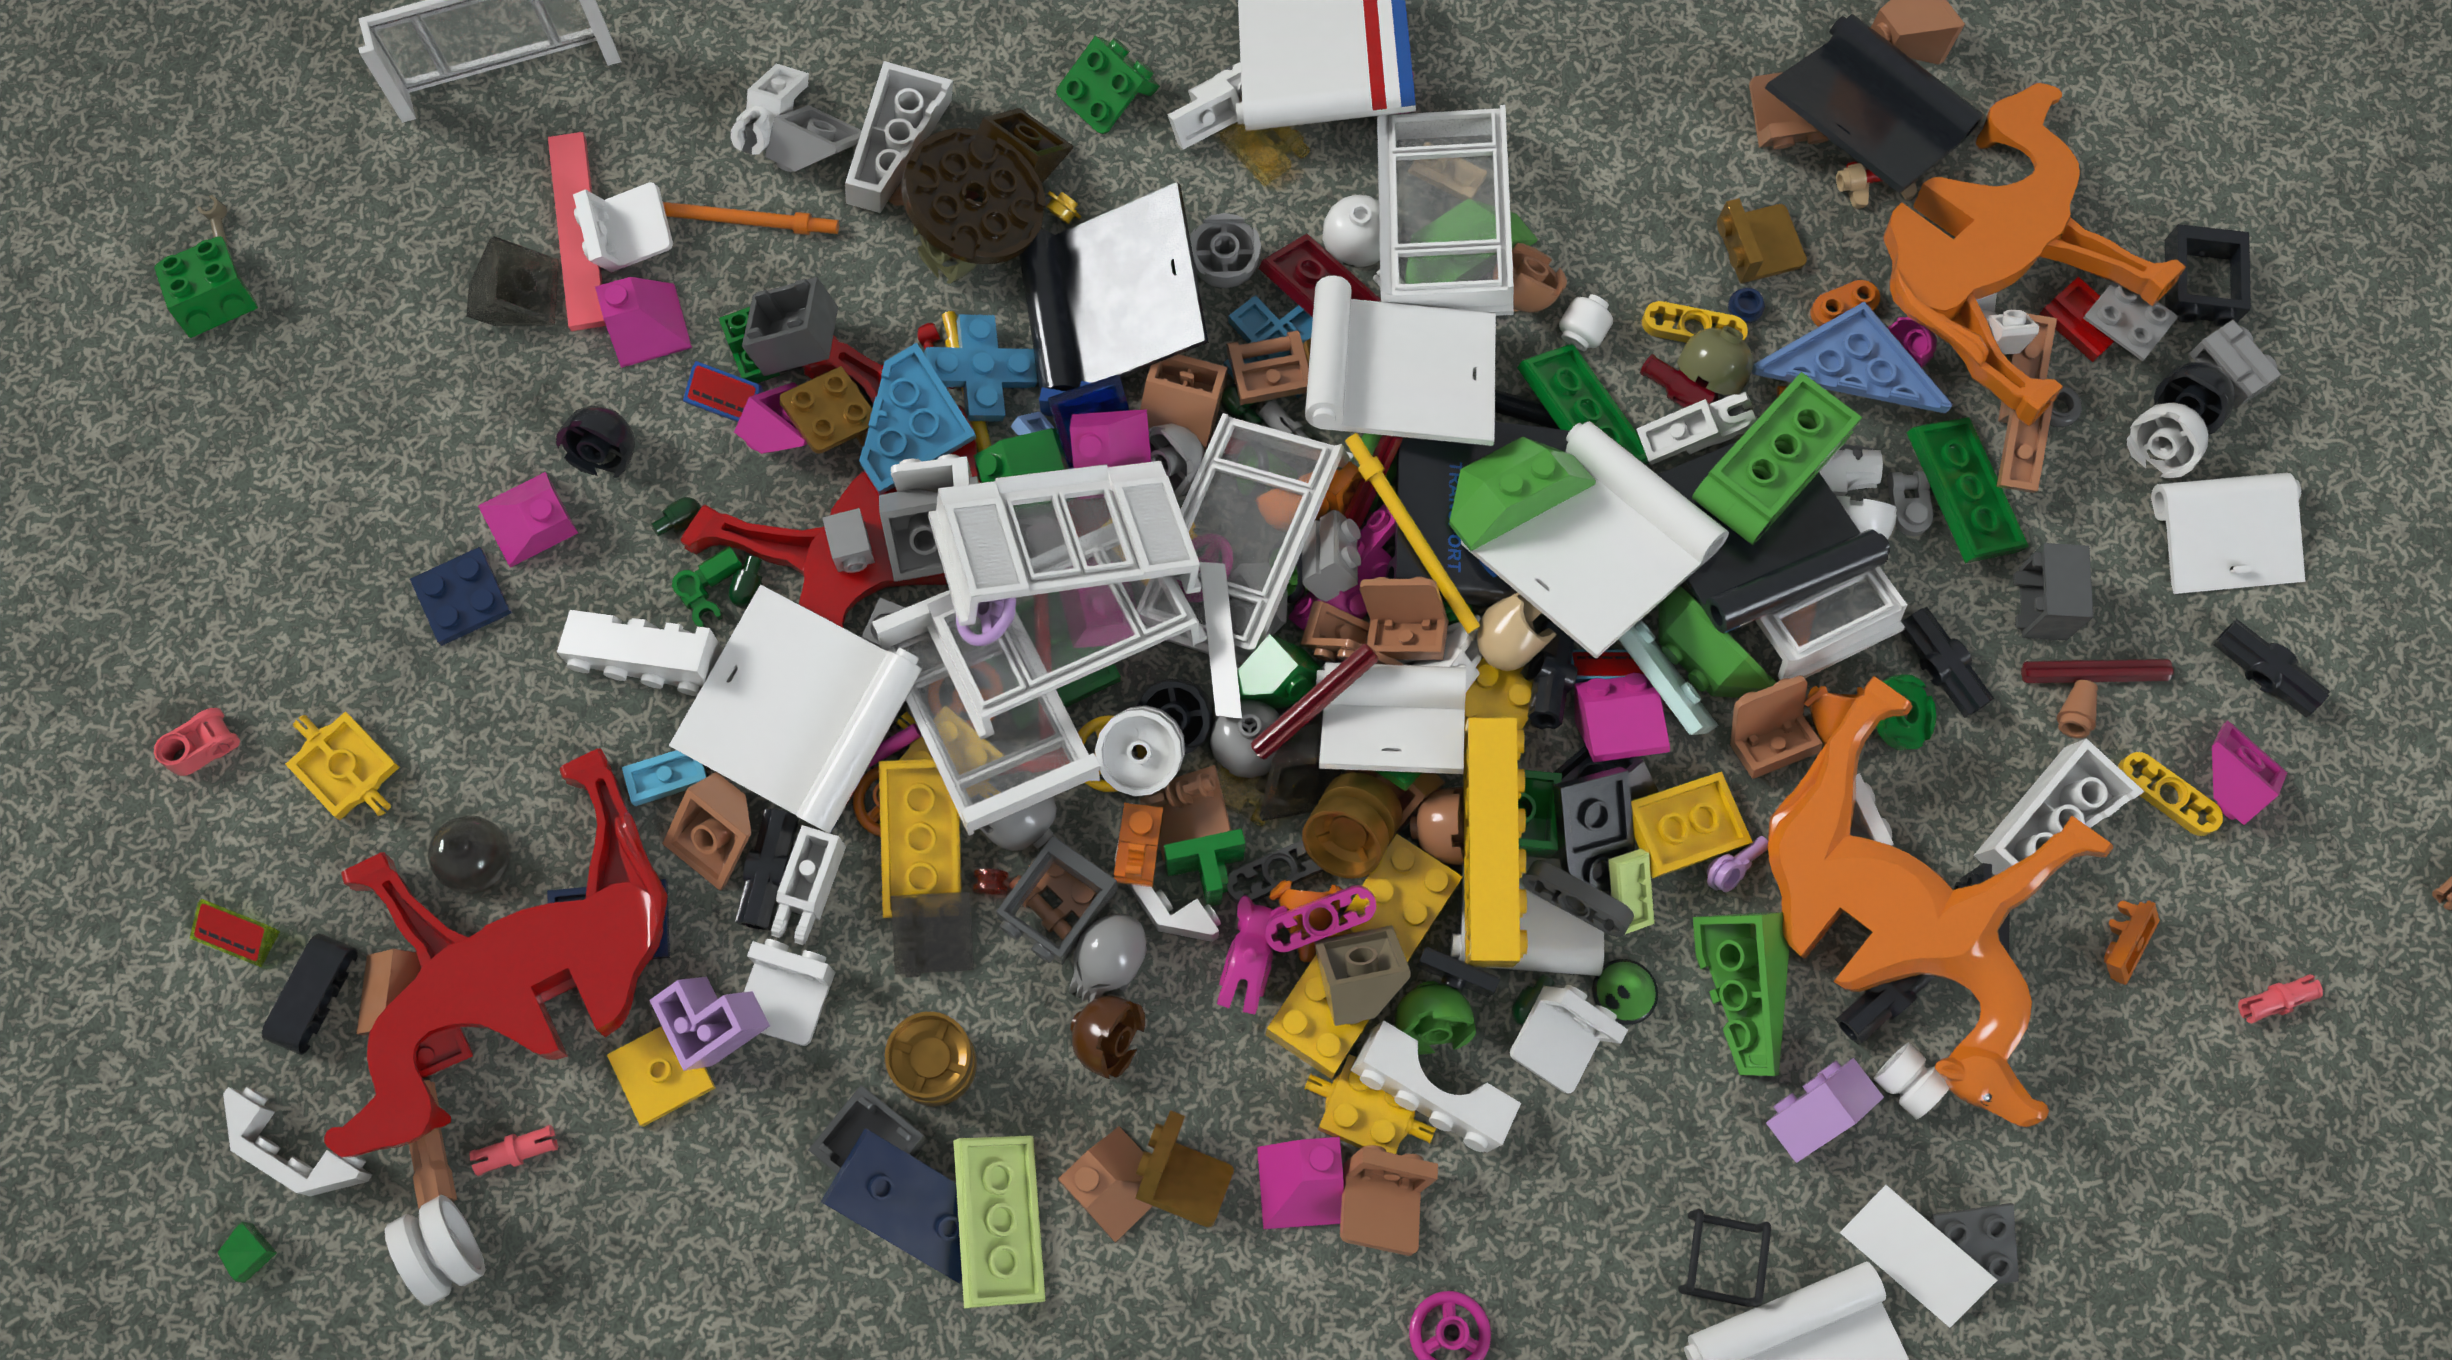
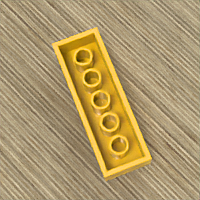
(1492, 843)
(1409, 896)

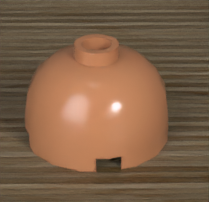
(1534, 280)
(1441, 825)

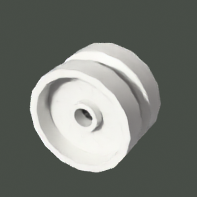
(1159, 736)
(434, 1250)

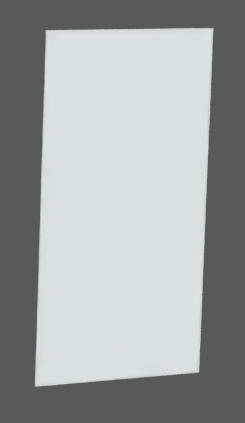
(1918, 1256)

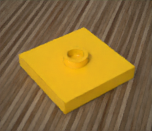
(655, 1078)

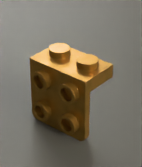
(1760, 241)
(828, 410)
(1181, 1177)

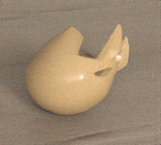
(1508, 634)

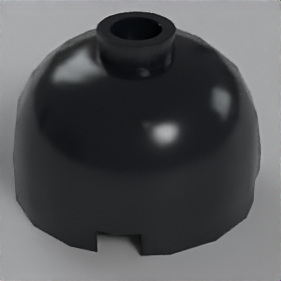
(2200, 388)
(591, 435)
(1186, 705)

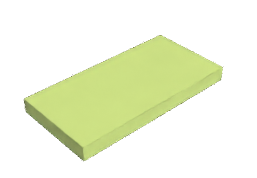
(998, 1221)

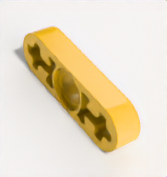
(1686, 313)
(2185, 791)

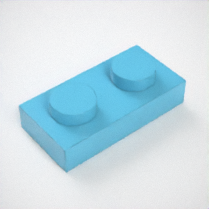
(661, 776)

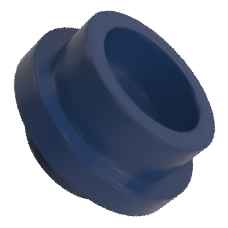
(1746, 304)

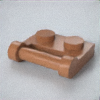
(1269, 377)

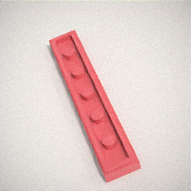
(580, 276)

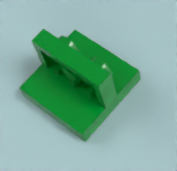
(1209, 857)

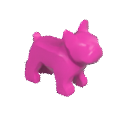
(1249, 955)

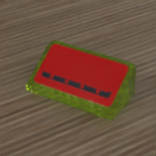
(232, 933)

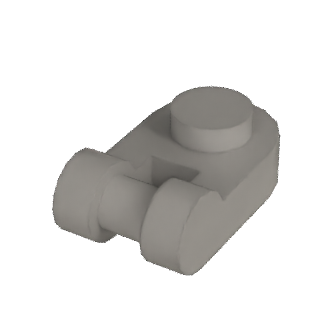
(1916, 513)

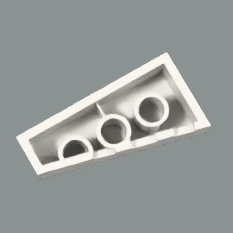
(898, 119)
(639, 650)
(2074, 784)

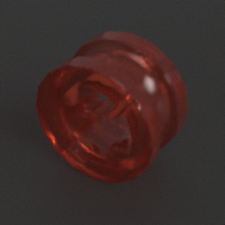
(990, 881)

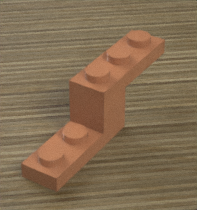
(2023, 444)

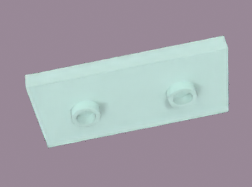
(1677, 693)

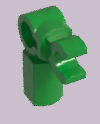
(691, 585)

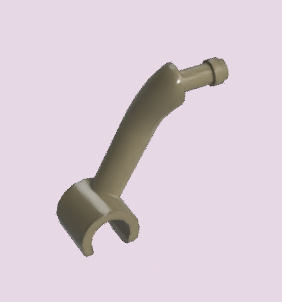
(215, 216)

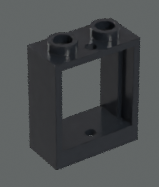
(2210, 243)

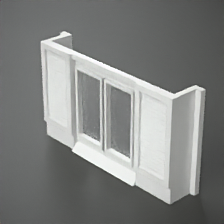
(1060, 533)

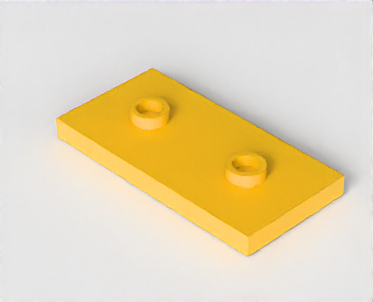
(917, 831)

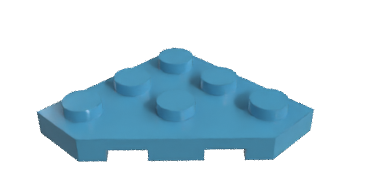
(911, 418)

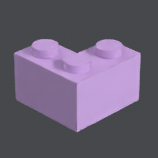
(702, 1025)
(1829, 1107)

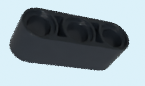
(308, 992)

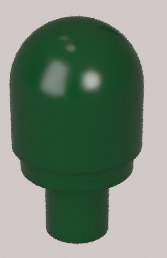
(1231, 403)
(677, 516)
(745, 583)
(1527, 999)

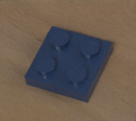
(460, 596)

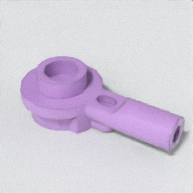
(1727, 871)

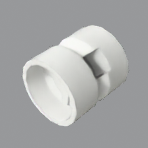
(1918, 1086)

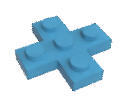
(1257, 323)
(982, 367)

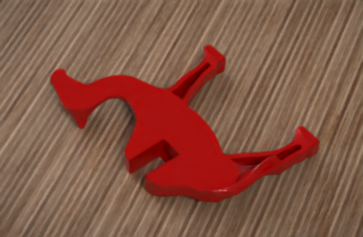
(808, 551)
(509, 967)

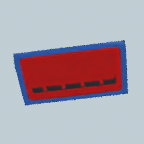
(719, 391)

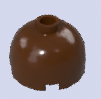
(1104, 1034)

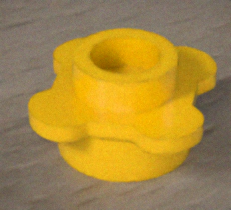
(1063, 207)

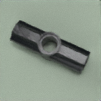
(1946, 662)
(2272, 668)
(1551, 679)
(766, 868)
(1879, 1005)

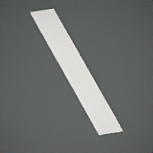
(1220, 640)

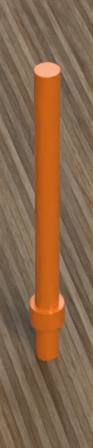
(799, 222)

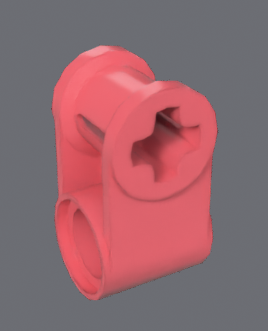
(200, 741)

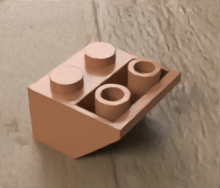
(1185, 394)

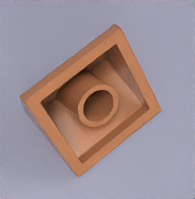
(384, 979)

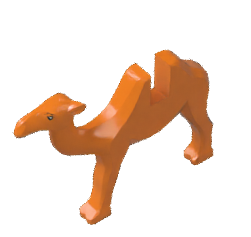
(1997, 241)
(1912, 910)

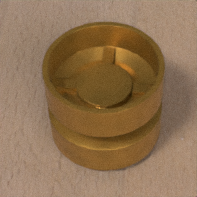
(1352, 825)
(930, 1058)

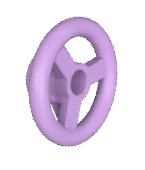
(995, 619)

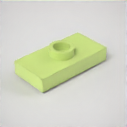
(1632, 886)

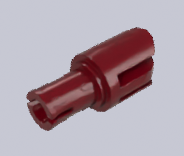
(1678, 386)

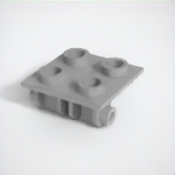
(2130, 320)

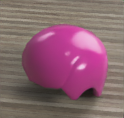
(1915, 339)

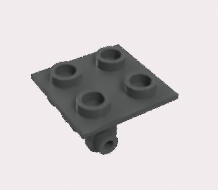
(1985, 1236)

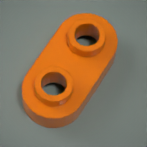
(1843, 299)

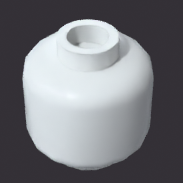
(1586, 322)

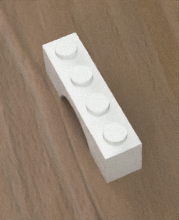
(1392, 1064)

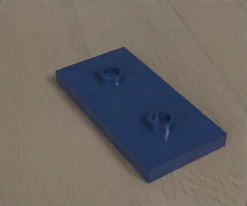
(900, 1202)

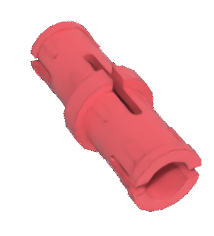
(2280, 998)
(513, 1150)

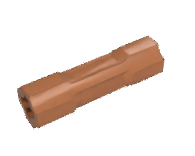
(430, 1165)

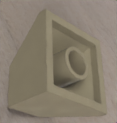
(1361, 973)

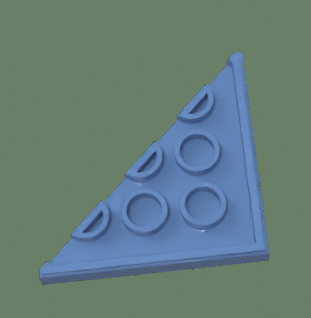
(1856, 358)

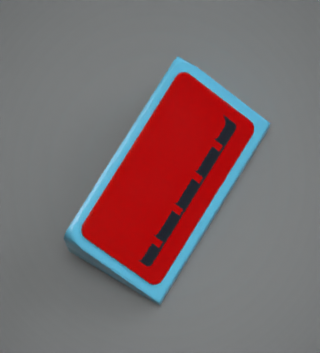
(1607, 666)

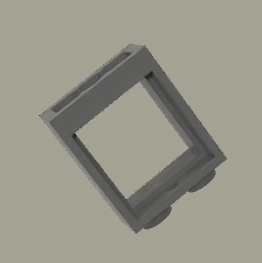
(1081, 869)

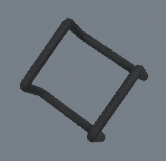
(1689, 1288)

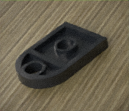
(1593, 823)

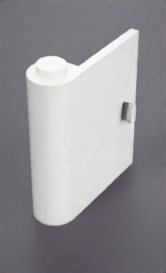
(2229, 525)
(1396, 720)
(1555, 937)

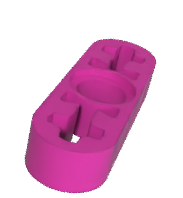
(1289, 920)

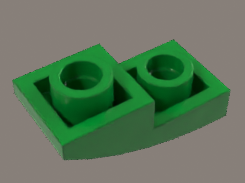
(734, 330)

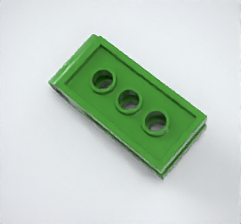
(1776, 458)

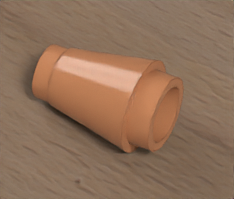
(2079, 710)

